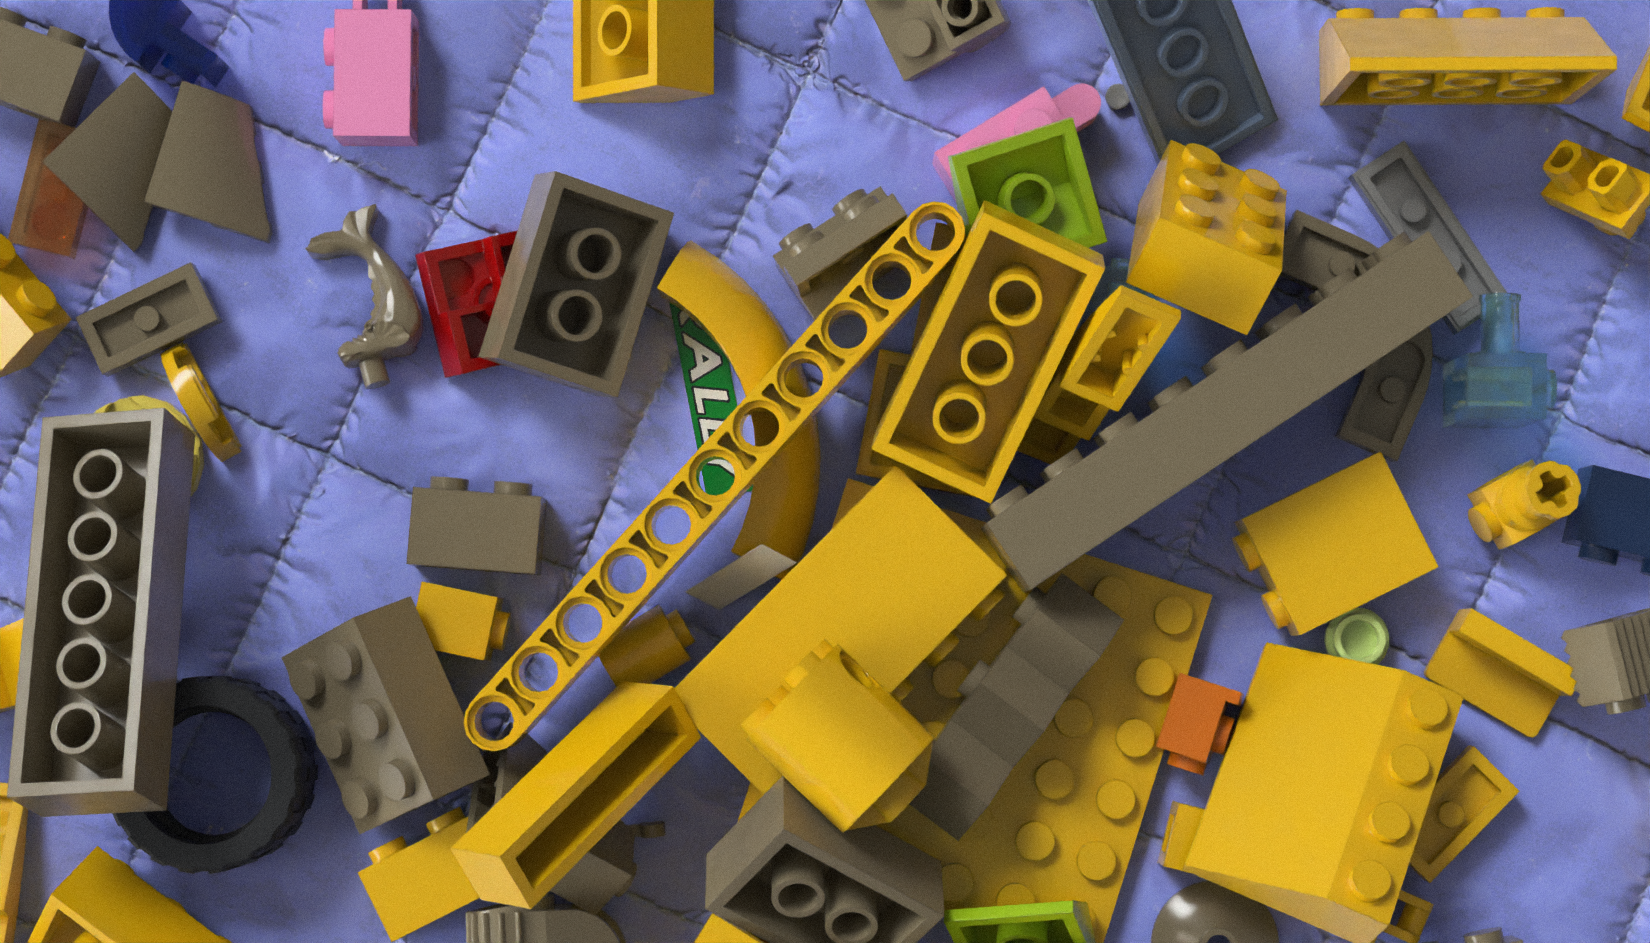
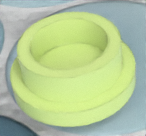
(1357, 636)

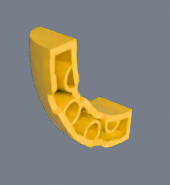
(753, 342)

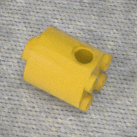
(842, 740)

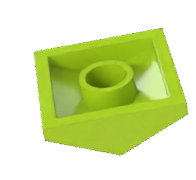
(1033, 176)
(1022, 923)

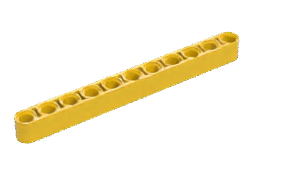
(684, 489)

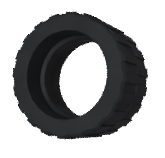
(289, 794)

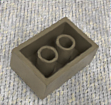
(576, 284)
(384, 714)
(805, 881)

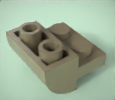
(936, 31)
(827, 258)

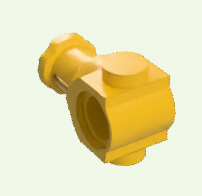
(1523, 501)

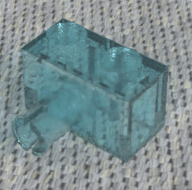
(1500, 382)

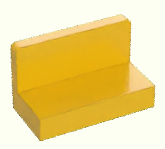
(1499, 672)

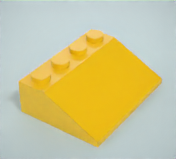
(1460, 59)
(1325, 788)

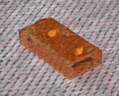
(47, 211)

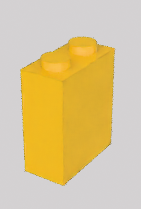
(1333, 546)

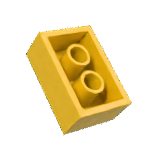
(1209, 236)

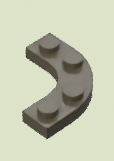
(1389, 388)

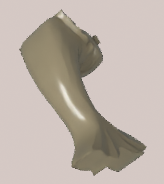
(397, 315)

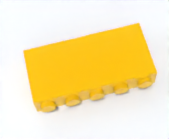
(877, 584)

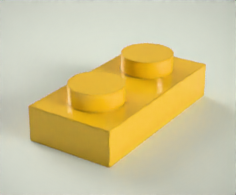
(1460, 807)

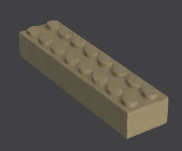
(1235, 405)

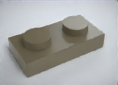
(148, 319)

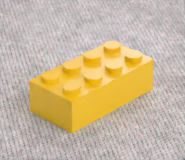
(988, 351)

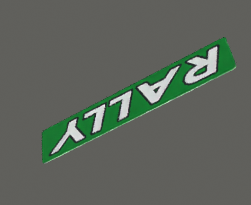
(708, 392)

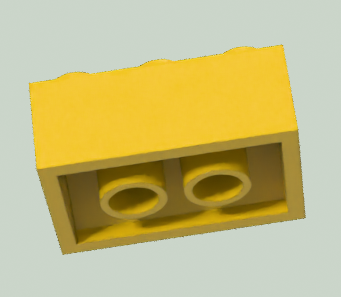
(642, 50)
(113, 905)

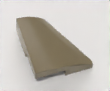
(114, 157)
(211, 164)

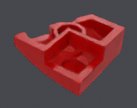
(460, 297)

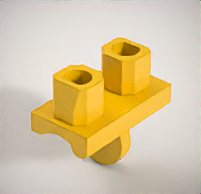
(1597, 189)

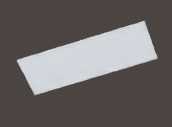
(740, 576)

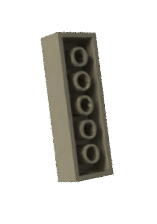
(102, 614)

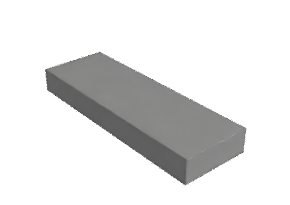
(1408, 201)

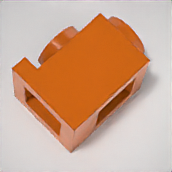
(1197, 723)

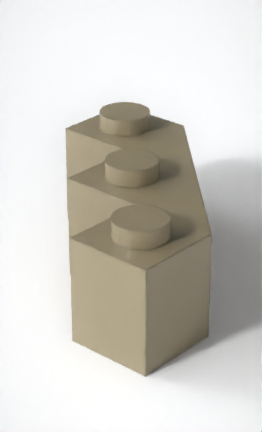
(1013, 701)

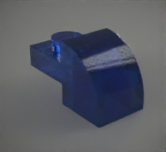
(152, 29)

